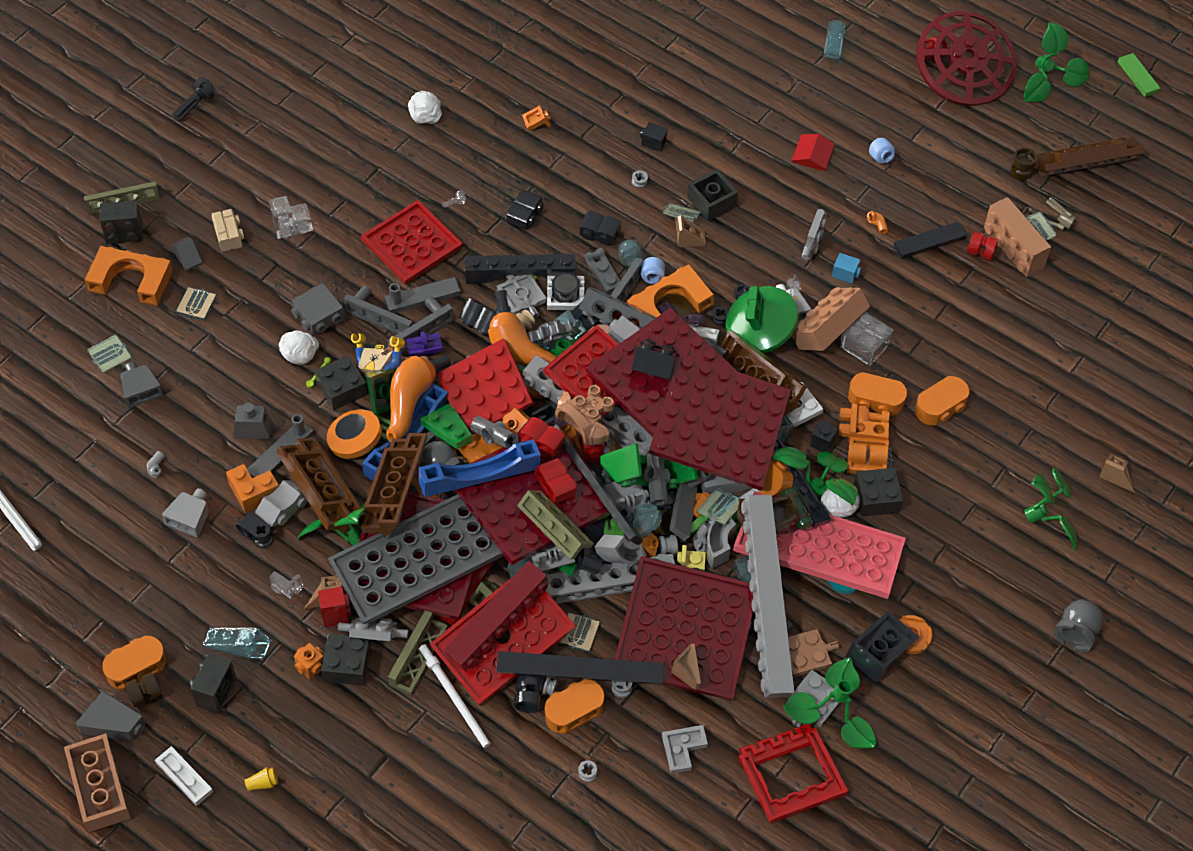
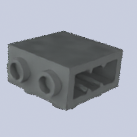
(317, 309)

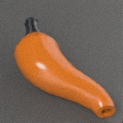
(509, 327)
(407, 386)

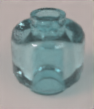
(629, 251)

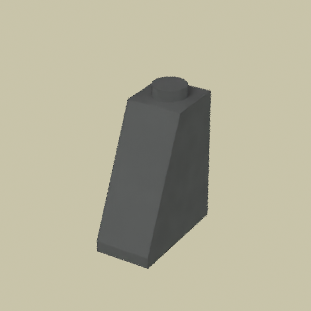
(112, 718)

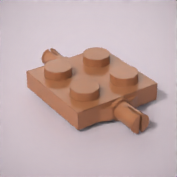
(809, 653)

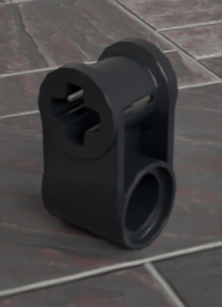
(255, 529)

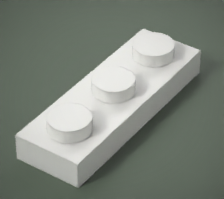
(184, 776)

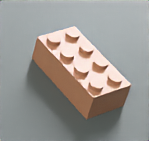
(1017, 237)
(830, 318)
(97, 783)

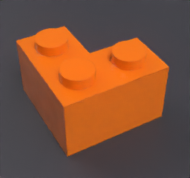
(250, 490)

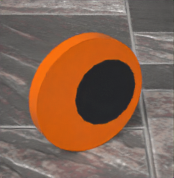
(354, 433)

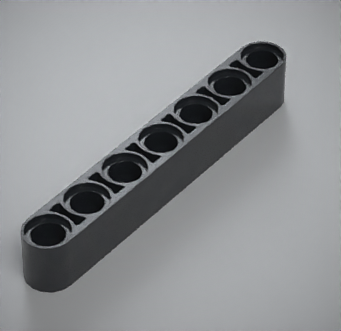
(588, 558)

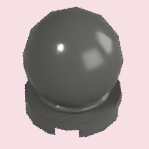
(440, 453)
(1079, 625)

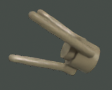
(1066, 218)

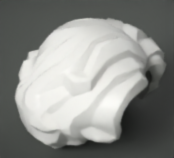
(425, 108)
(298, 347)
(837, 506)

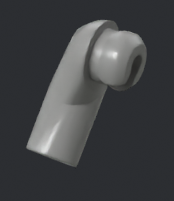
(153, 464)
(700, 537)

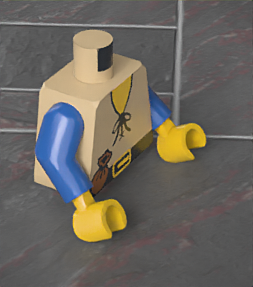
(377, 357)

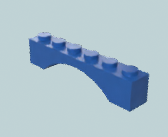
(430, 401)
(443, 478)

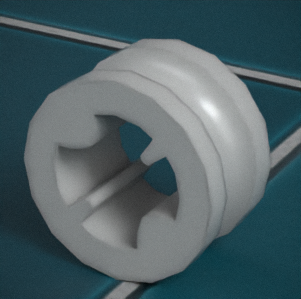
(636, 175)
(550, 686)
(589, 764)

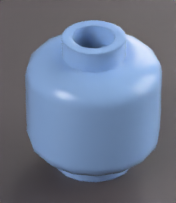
(882, 150)
(652, 270)

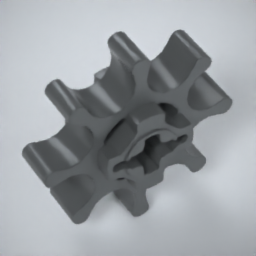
(551, 331)

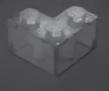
(288, 219)

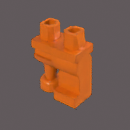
(863, 423)

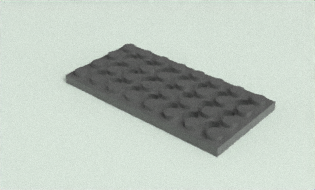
(414, 567)

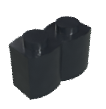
(524, 209)
(600, 228)
(477, 315)

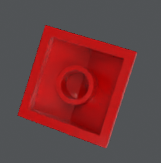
(813, 151)

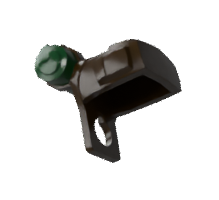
(790, 511)

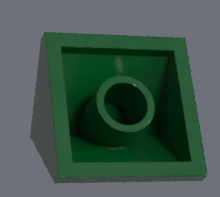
(379, 389)

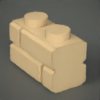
(227, 230)

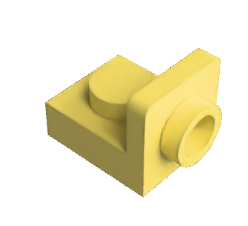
(691, 559)

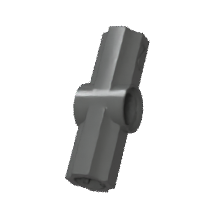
(494, 432)
(657, 477)

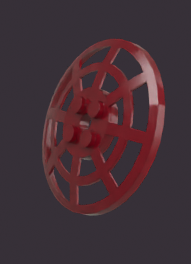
(963, 64)

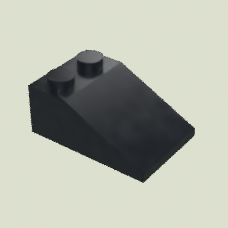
(881, 646)

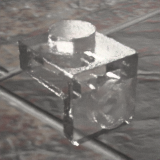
(284, 586)

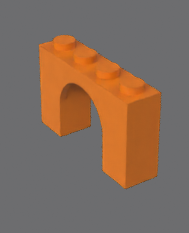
(113, 261)
(682, 282)

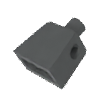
(139, 385)
(252, 422)

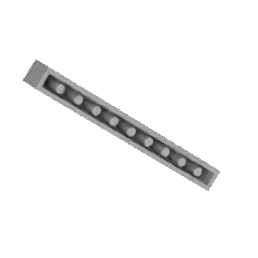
(768, 597)

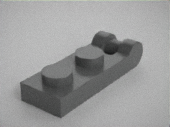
(602, 270)

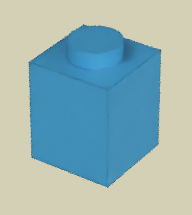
(846, 268)

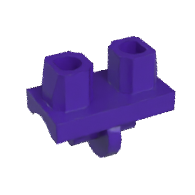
(424, 344)

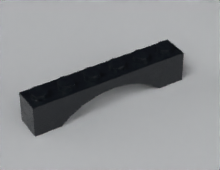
(485, 268)

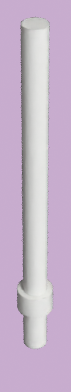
(434, 664)

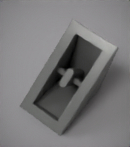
(186, 253)

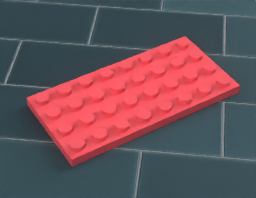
(839, 553)

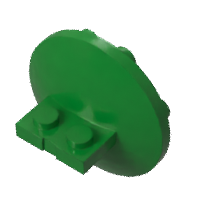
(763, 317)

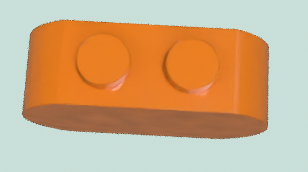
(877, 393)
(942, 400)
(777, 479)
(133, 661)
(574, 706)

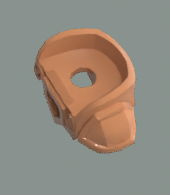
(585, 414)

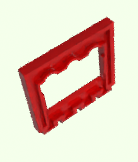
(796, 801)

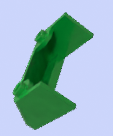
(628, 468)

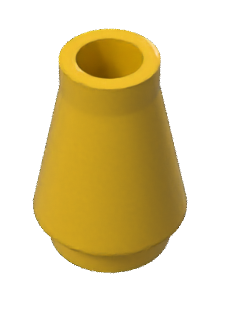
(262, 780)

